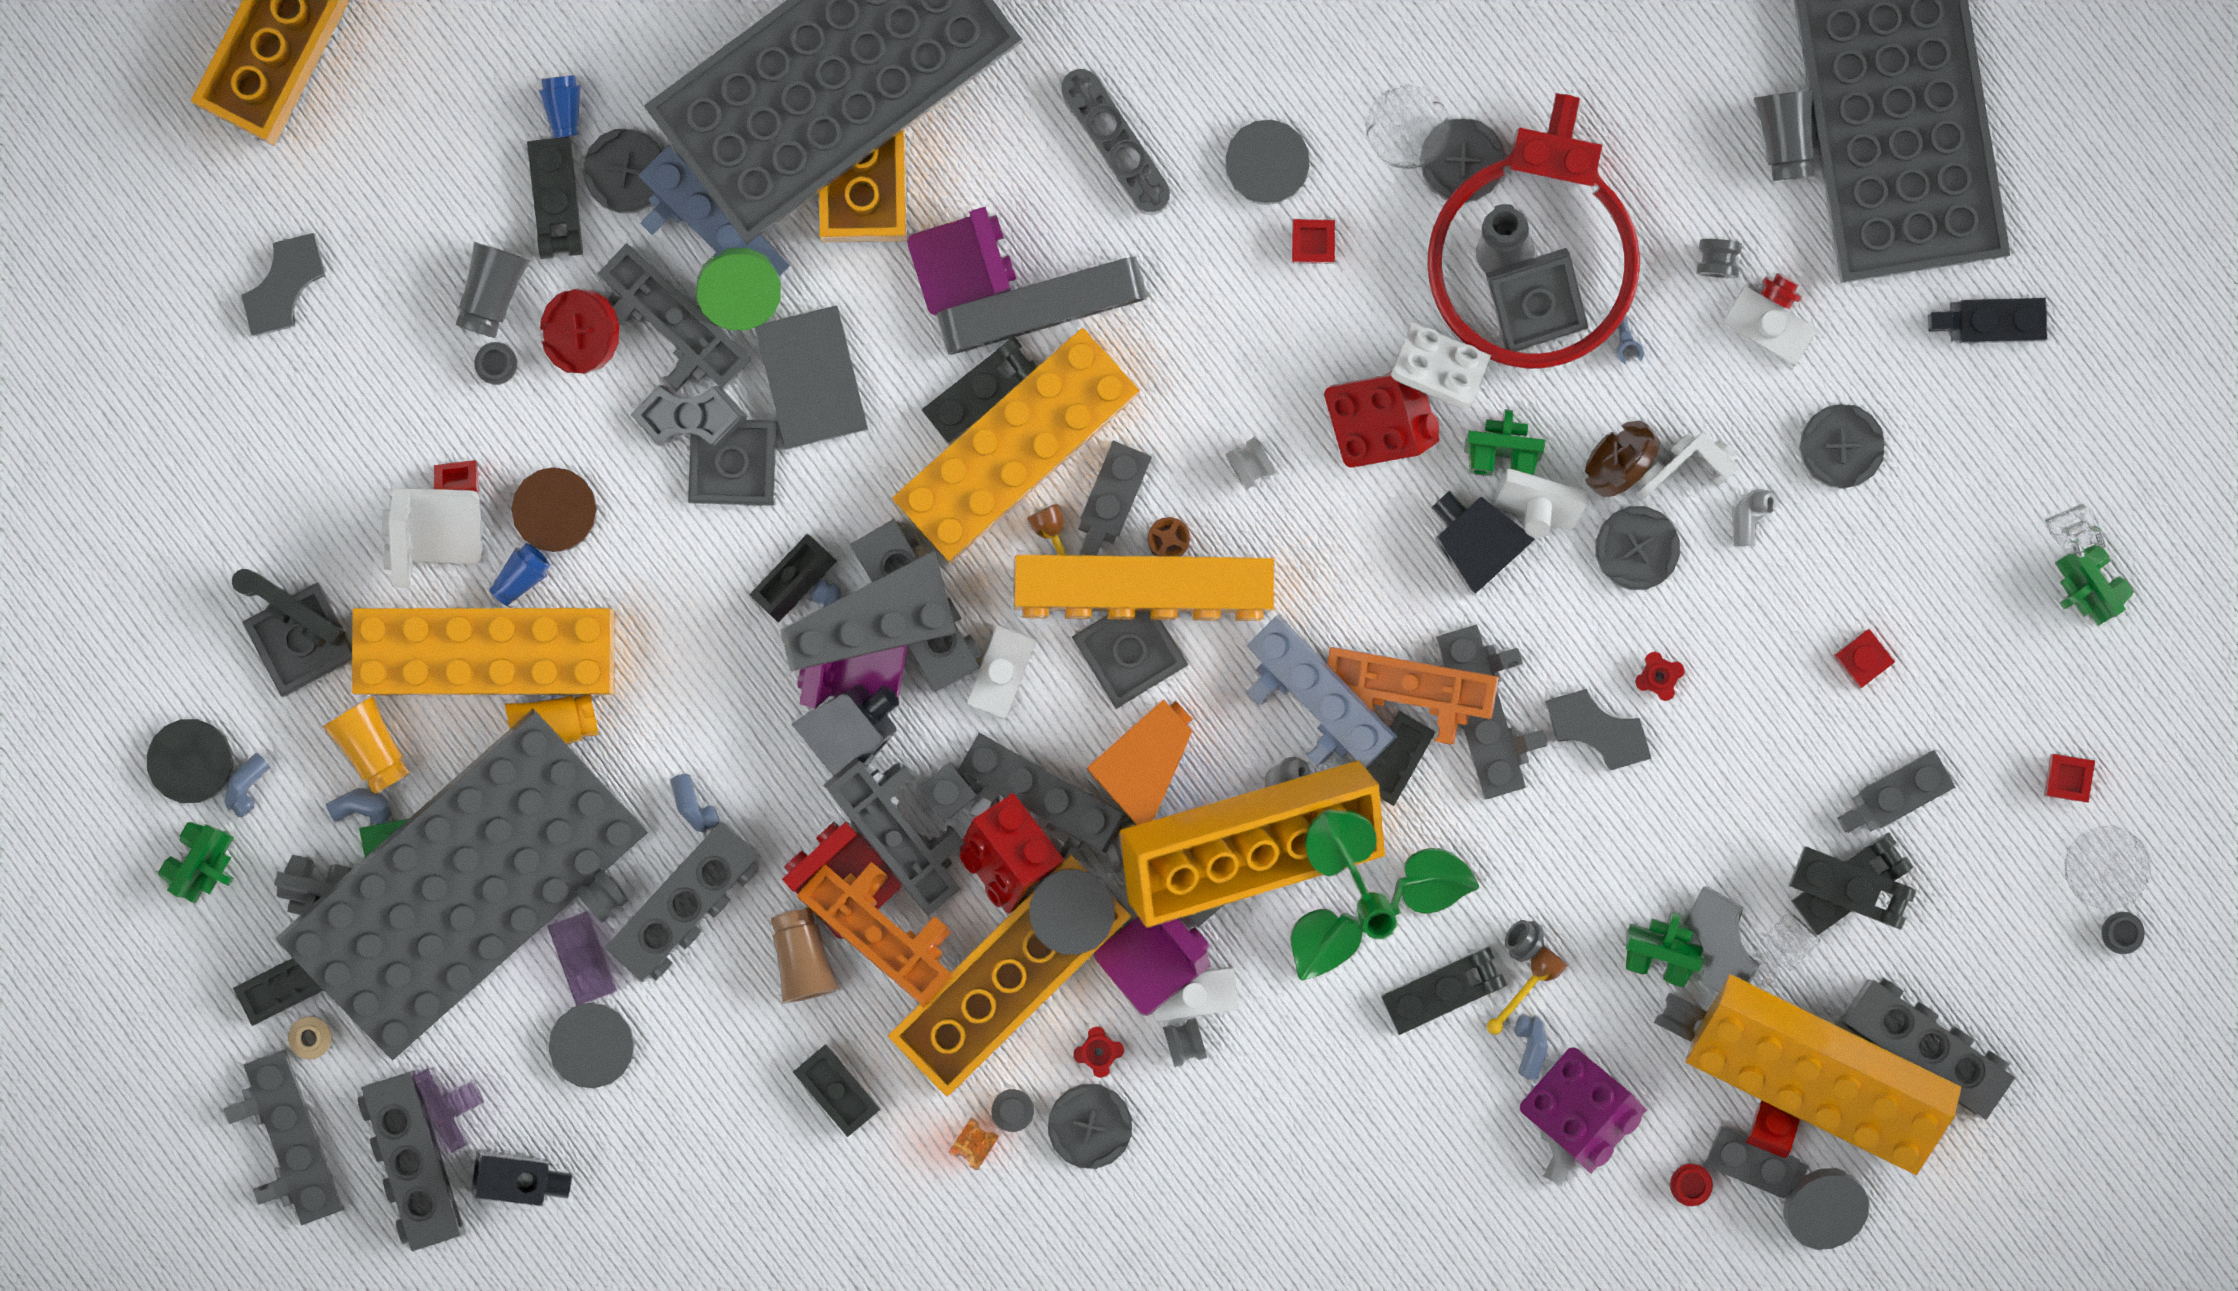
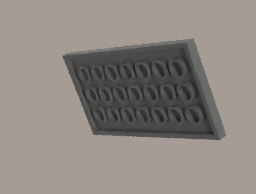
(819, 94)
(1901, 135)
(461, 884)

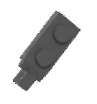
(1112, 496)
(1898, 793)
(1754, 1165)

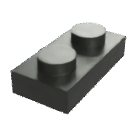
(793, 577)
(836, 1090)

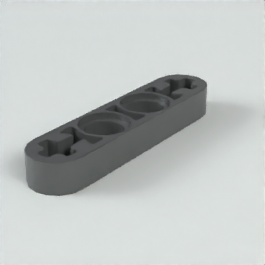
(1111, 144)

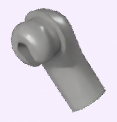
(1749, 512)
(1286, 770)
(1560, 1162)

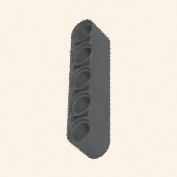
(1042, 305)

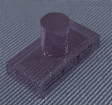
(582, 958)
(448, 1106)

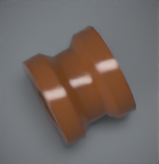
(1165, 529)

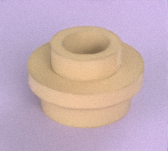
(322, 1032)

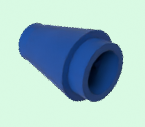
(561, 104)
(520, 573)

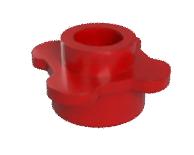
(1665, 687)
(1095, 1040)

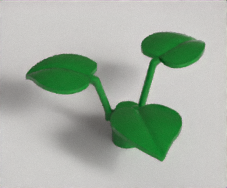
(1344, 838)

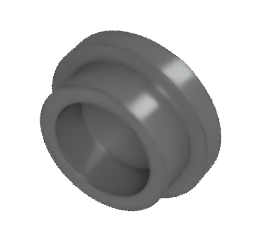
(495, 363)
(2122, 932)
(1524, 940)
(1012, 1110)

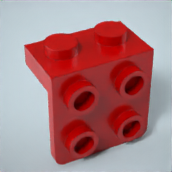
(1380, 420)
(1008, 852)
(843, 853)

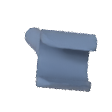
(1626, 339)

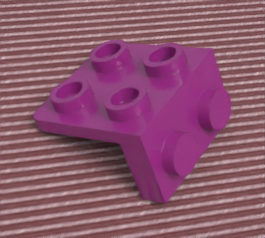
(960, 261)
(839, 676)
(1153, 961)
(1582, 1109)

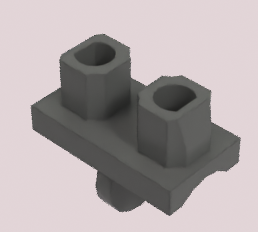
(298, 886)

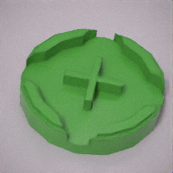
(738, 289)

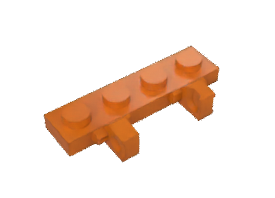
(1446, 691)
(850, 911)

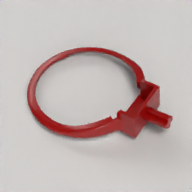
(1555, 157)

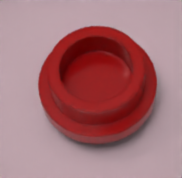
(1781, 290)
(1691, 1184)

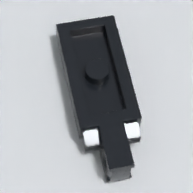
(1993, 320)

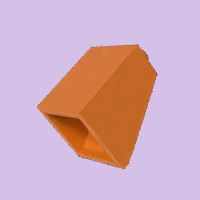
(1144, 761)

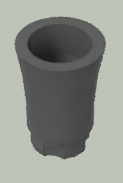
(1787, 133)
(1504, 239)
(489, 288)

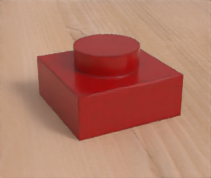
(1313, 241)
(457, 476)
(1864, 658)
(2069, 778)
(1773, 1130)

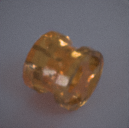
(973, 1144)

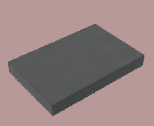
(811, 377)

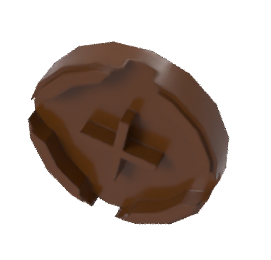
(1621, 459)
(554, 509)

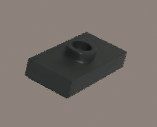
(1398, 761)
(275, 991)

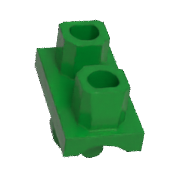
(1484, 446)
(2089, 588)
(203, 864)
(1665, 943)

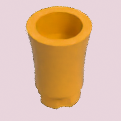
(566, 715)
(368, 745)

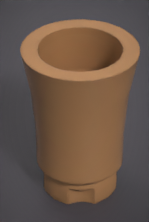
(801, 957)

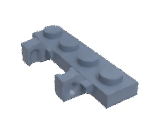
(684, 198)
(1297, 668)

